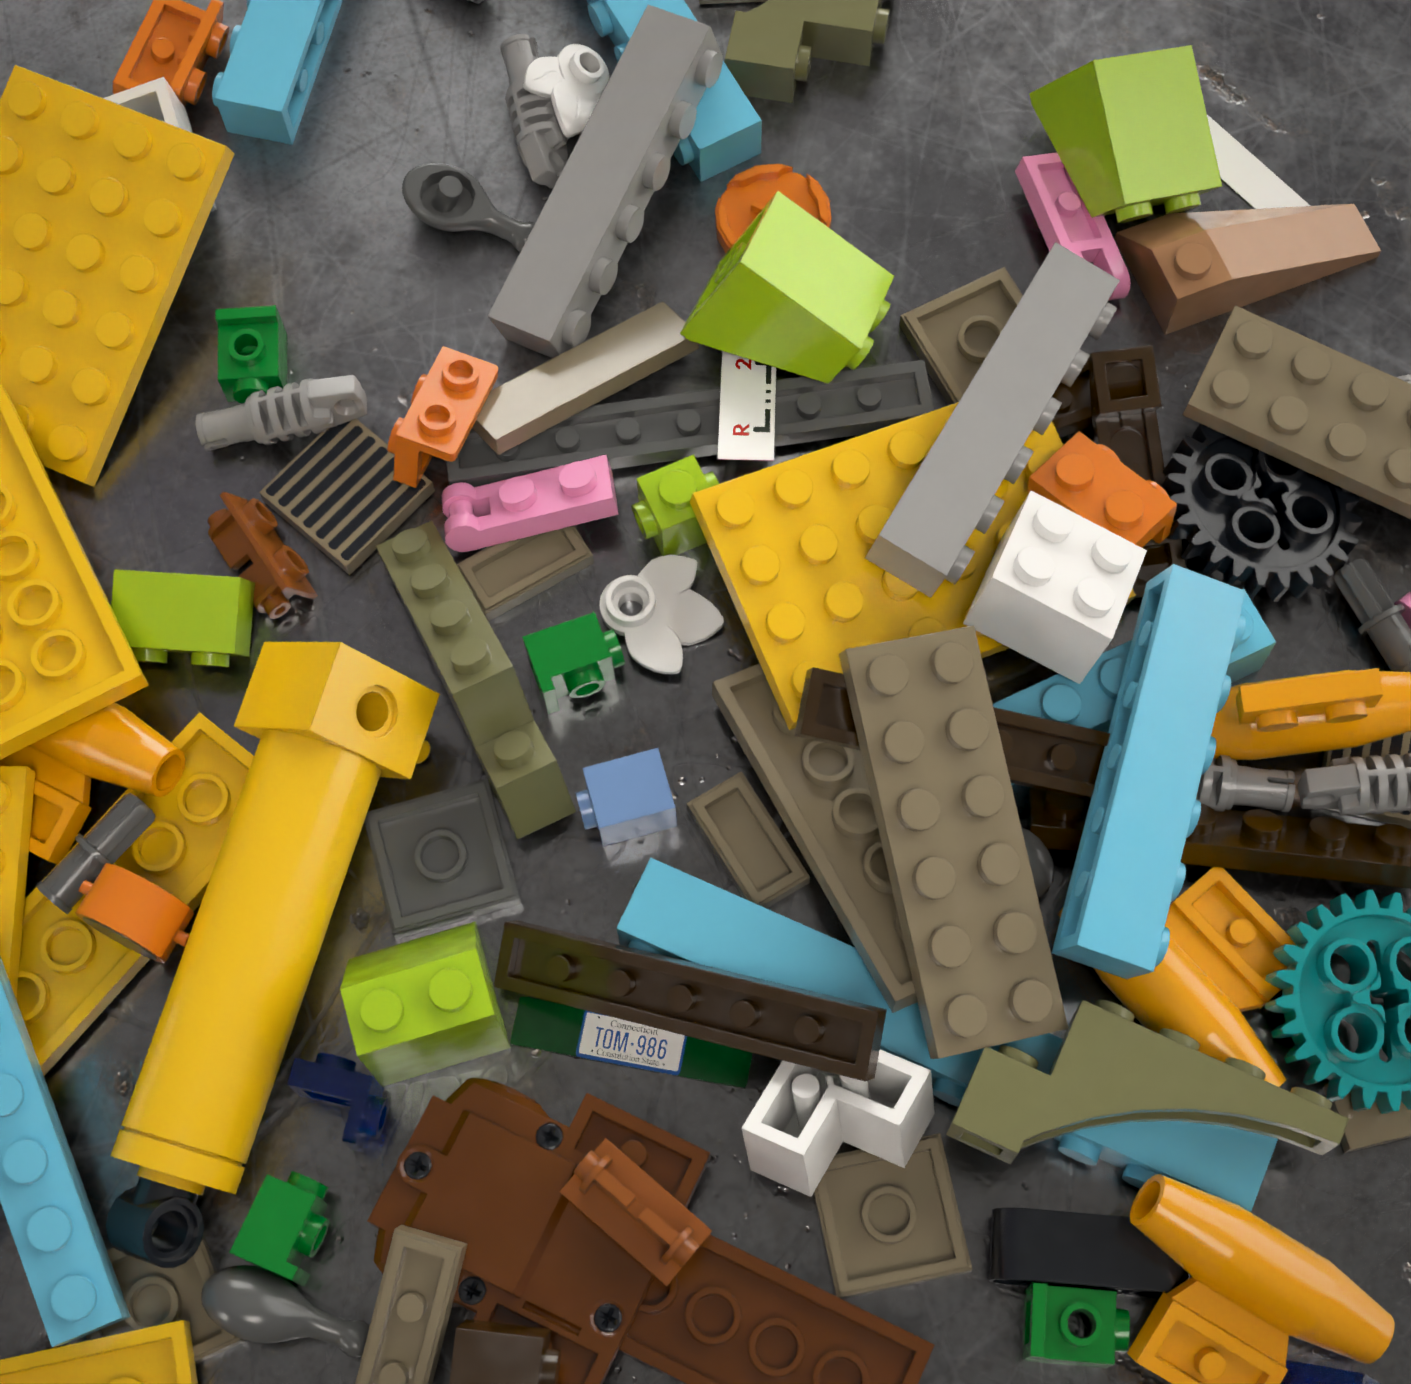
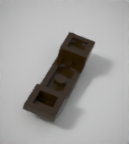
(1125, 420)

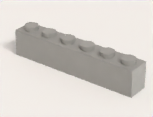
(608, 183)
(992, 422)

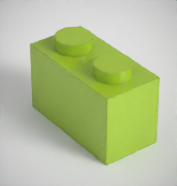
(184, 615)

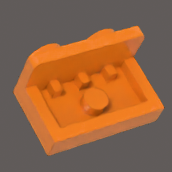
(176, 46)
(440, 413)
(1105, 491)

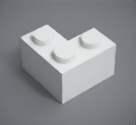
(813, 1111)

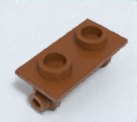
(249, 533)
(635, 1211)

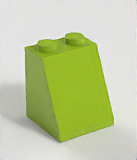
(1132, 132)
(792, 296)
(423, 1005)

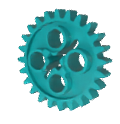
(1318, 1001)

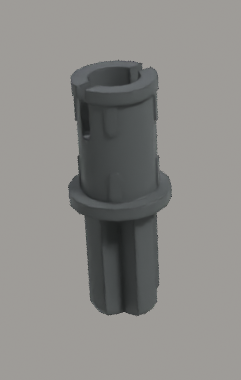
(1377, 613)
(100, 846)

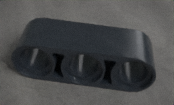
(1078, 1253)

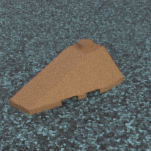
(1213, 260)

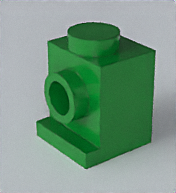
(250, 351)
(572, 659)
(284, 1226)
(1047, 1331)

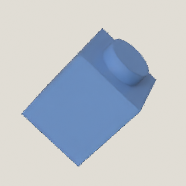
(627, 797)

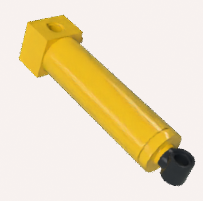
(326, 736)

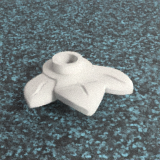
(572, 82)
(669, 615)

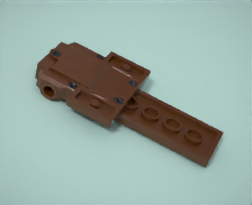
(491, 1176)

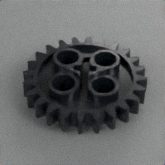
(1257, 516)

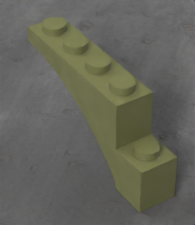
(778, 39)
(477, 679)
(1123, 1074)

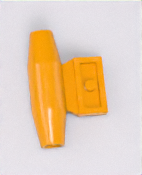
(1312, 713)
(103, 746)
(1211, 972)
(1244, 1294)

